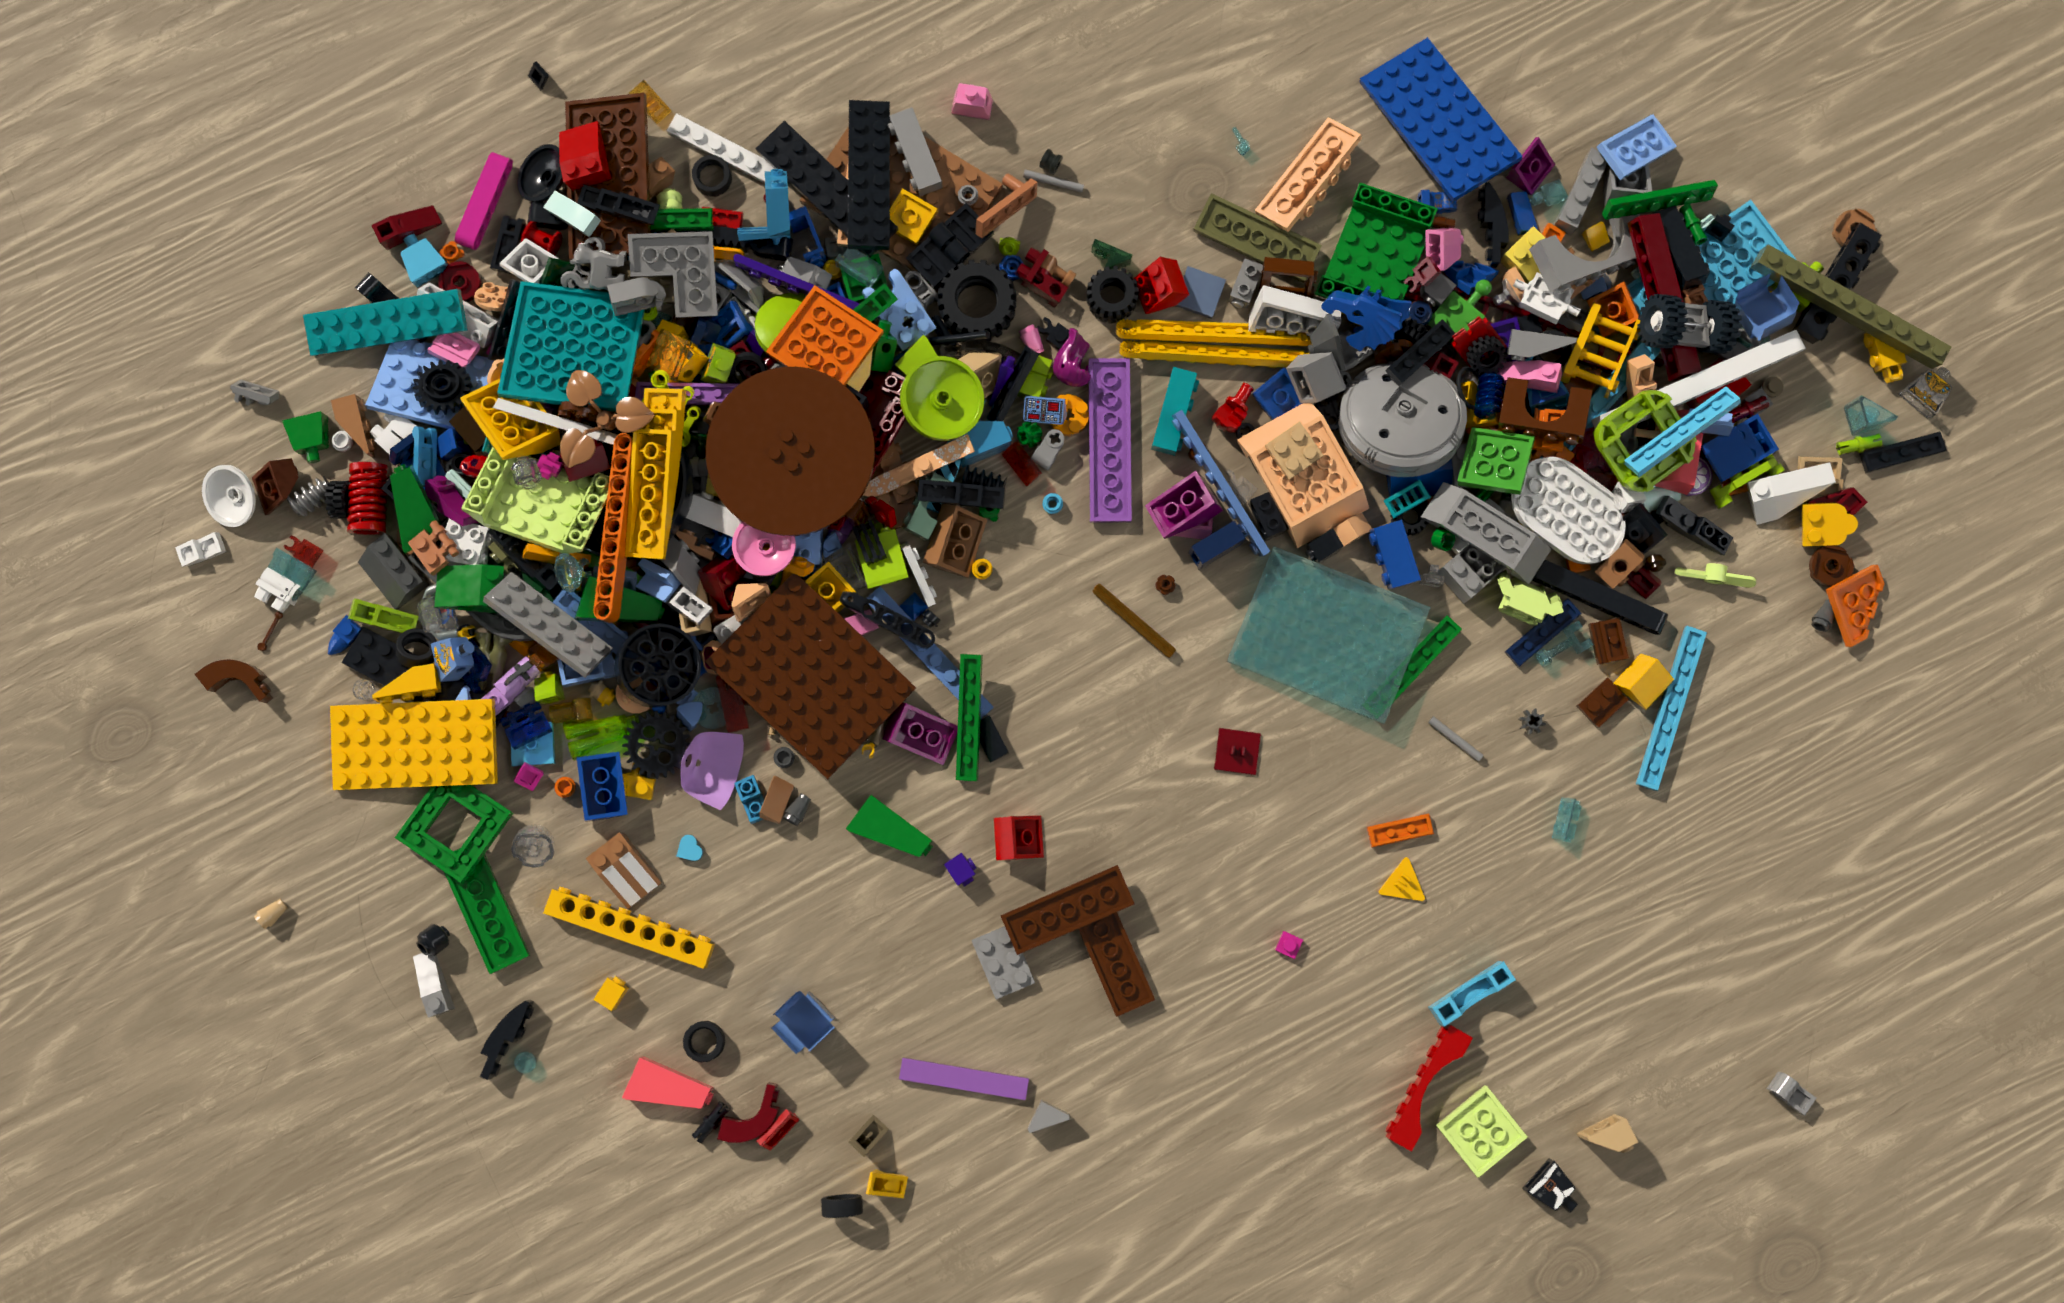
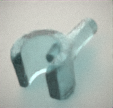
(1243, 146)

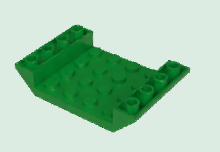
(1378, 244)

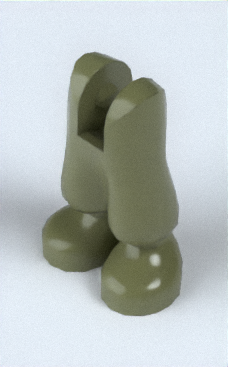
(496, 656)

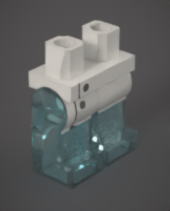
(285, 579)

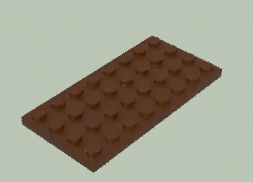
(626, 148)

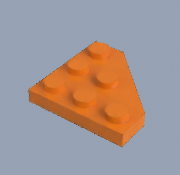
(1855, 603)

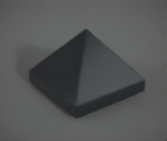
(538, 75)

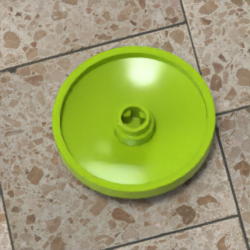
(774, 316)
(942, 398)

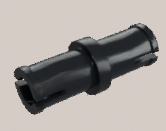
(710, 1122)

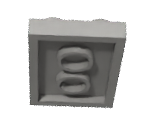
(1001, 964)

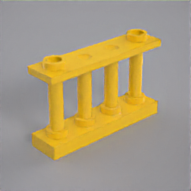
(1581, 353)

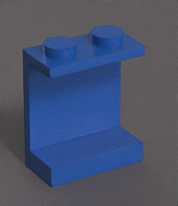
(801, 220)

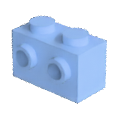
(810, 547)

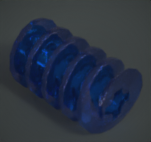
(1488, 396)

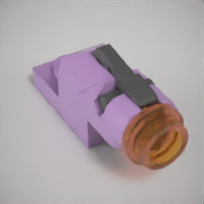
(515, 682)

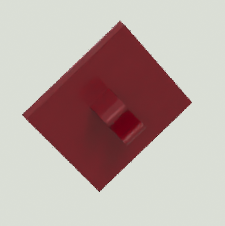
(1237, 751)

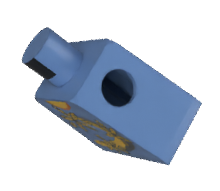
(453, 658)

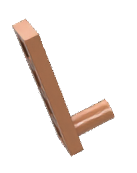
(1022, 195)

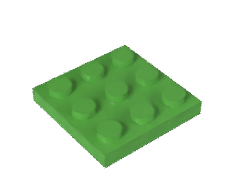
(1496, 460)

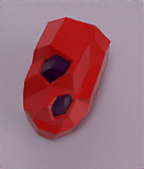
(472, 465)

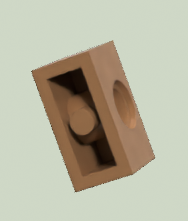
(1627, 553)

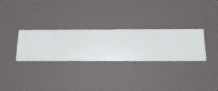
(552, 420)

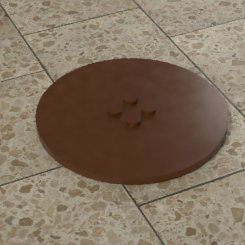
(790, 451)

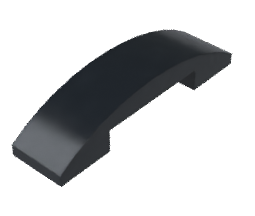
(513, 547)

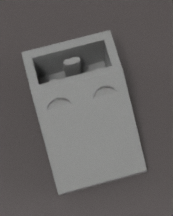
(1470, 572)

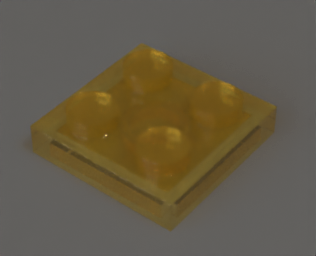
(669, 353)

